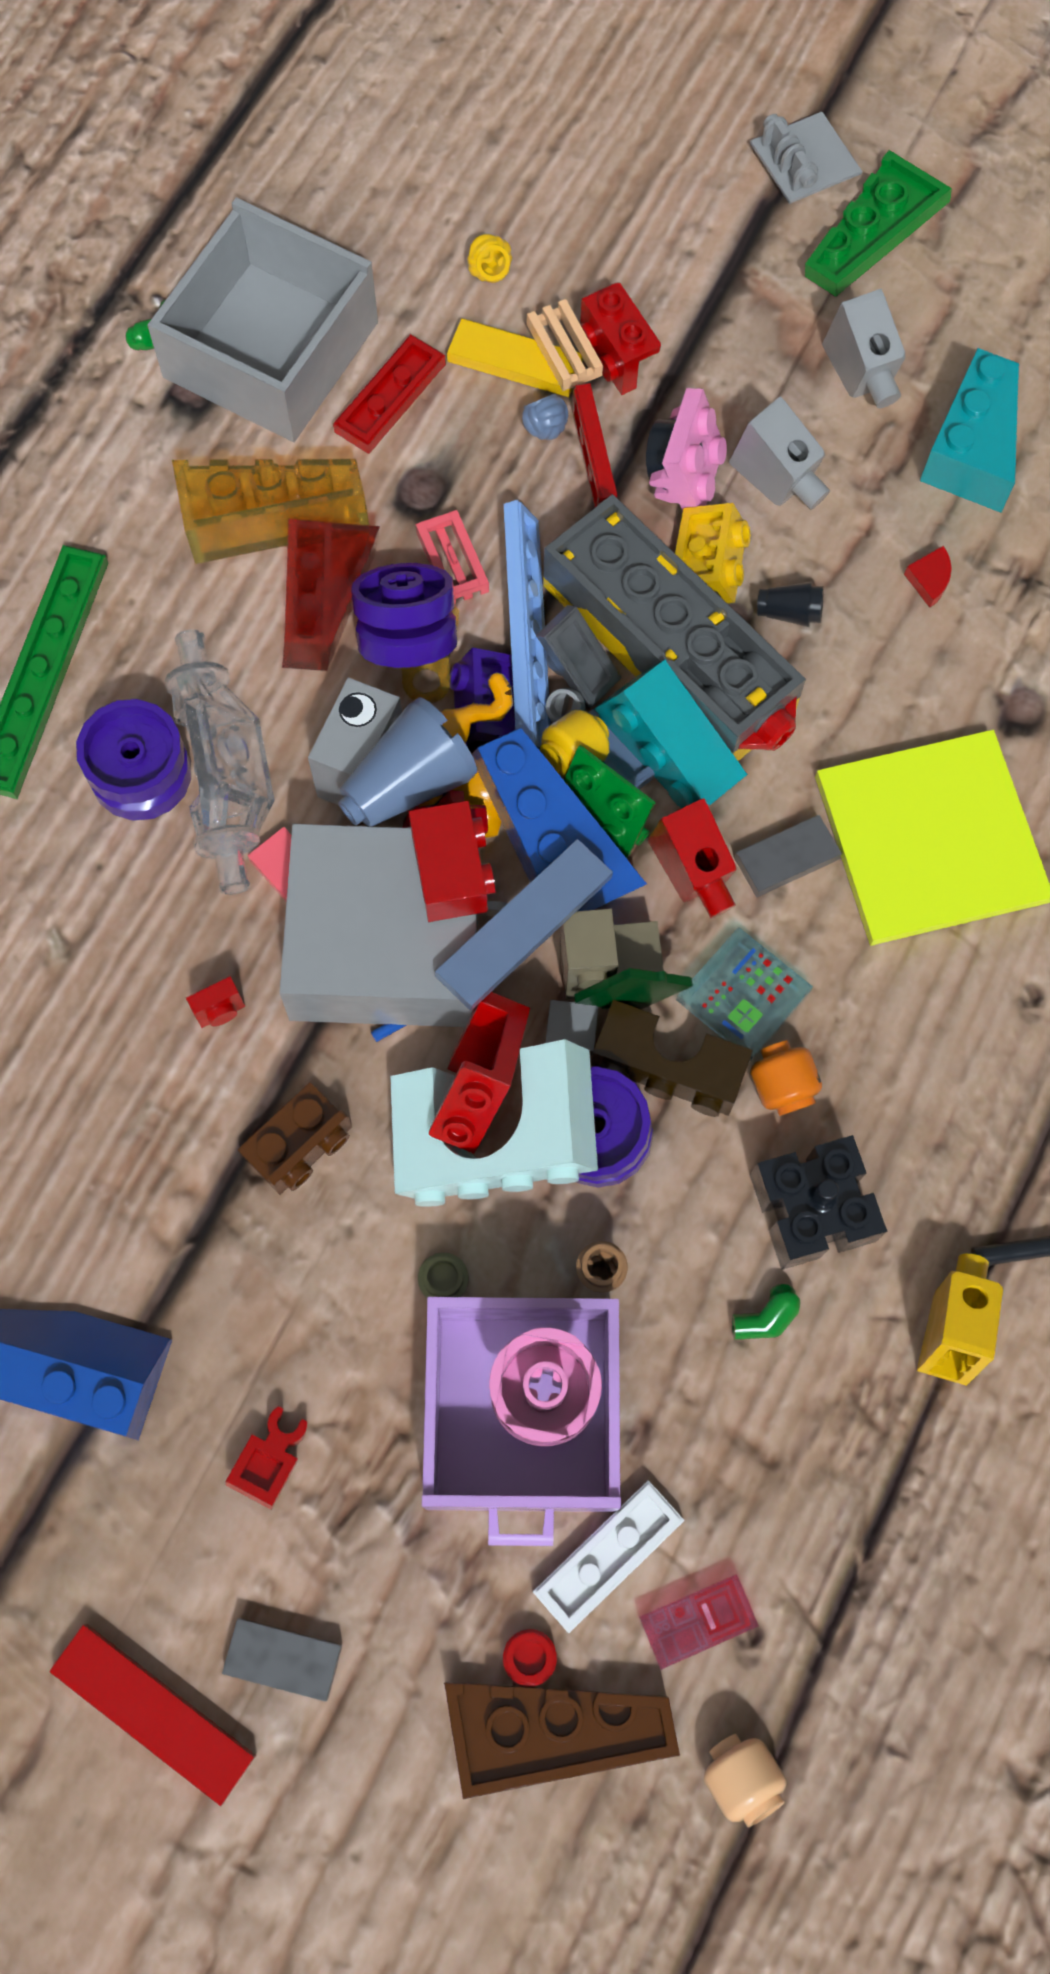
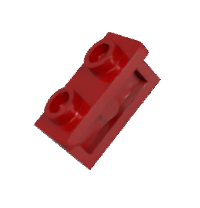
(617, 335)

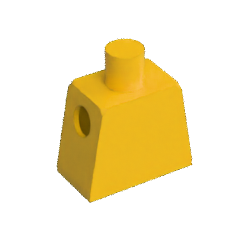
(962, 1323)

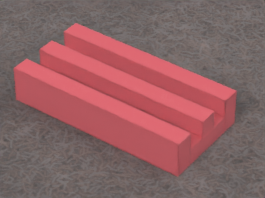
(437, 524)

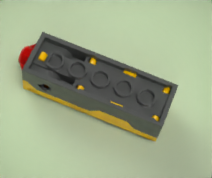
(656, 608)

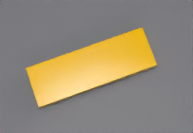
(505, 356)

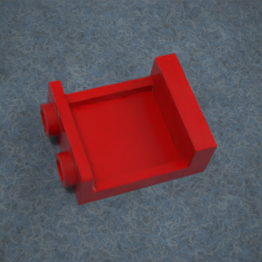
(484, 1070)

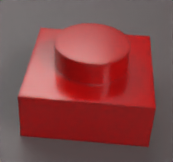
(216, 1003)

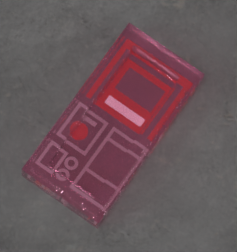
(698, 1621)

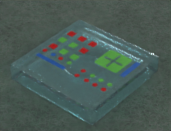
(744, 992)

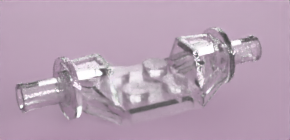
(227, 761)

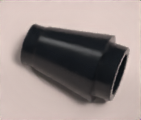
(792, 603)

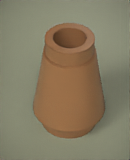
(606, 1255)

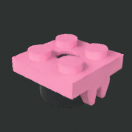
(686, 452)

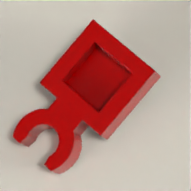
(266, 1465)

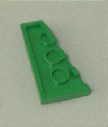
(881, 218)

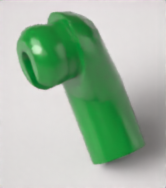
(774, 1317)

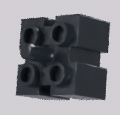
(817, 1202)

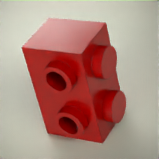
(449, 861)

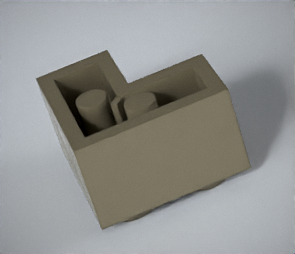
(598, 949)

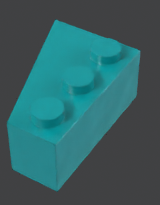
(979, 436)
(671, 736)

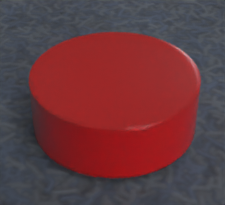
(529, 1657)

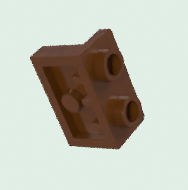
(296, 1139)

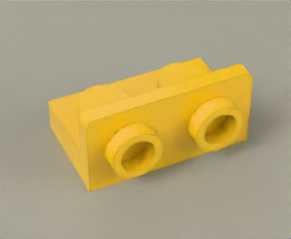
(713, 546)

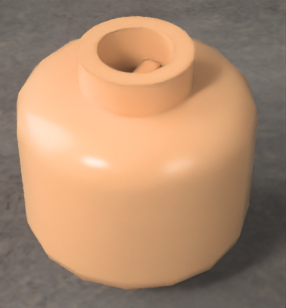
(745, 1780)

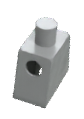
(866, 348)
(781, 457)

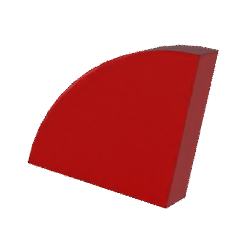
(930, 575)

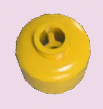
(569, 732)

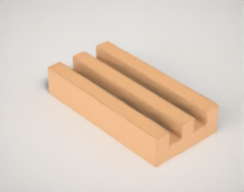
(551, 317)

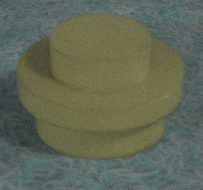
(443, 1276)

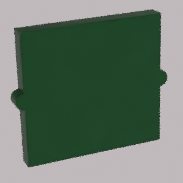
(634, 988)

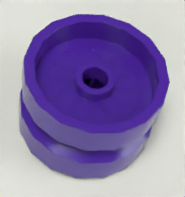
(404, 614)
(134, 759)
(627, 1130)

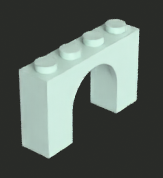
(550, 1142)

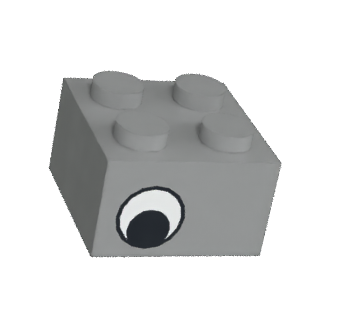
(349, 734)

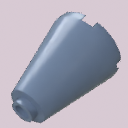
(407, 767)

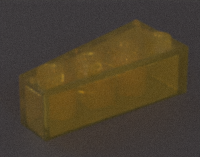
(249, 506)

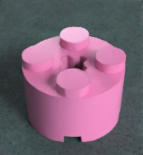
(573, 1371)

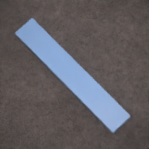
(526, 620)

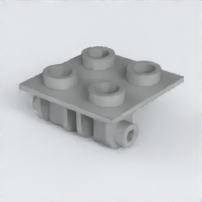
(804, 155)

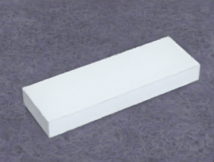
(608, 1556)

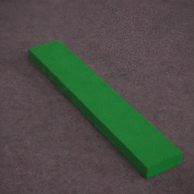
(45, 661)

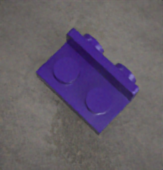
(470, 685)

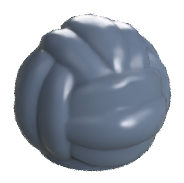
(545, 417)

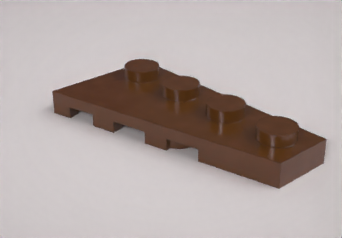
(546, 1735)

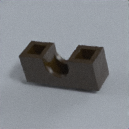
(706, 1080)

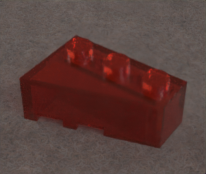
(319, 578)

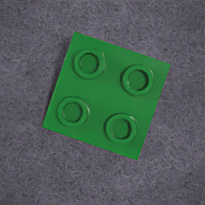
(610, 799)

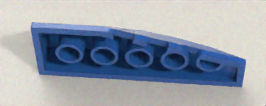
(80, 1368)

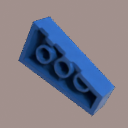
(545, 814)

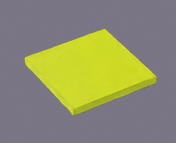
(933, 837)

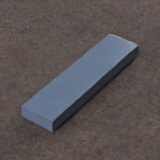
(523, 924)

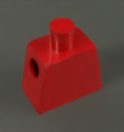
(692, 840)

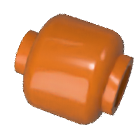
(786, 1078)

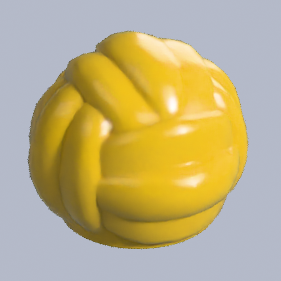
(489, 258)

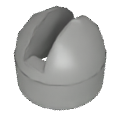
(558, 702)

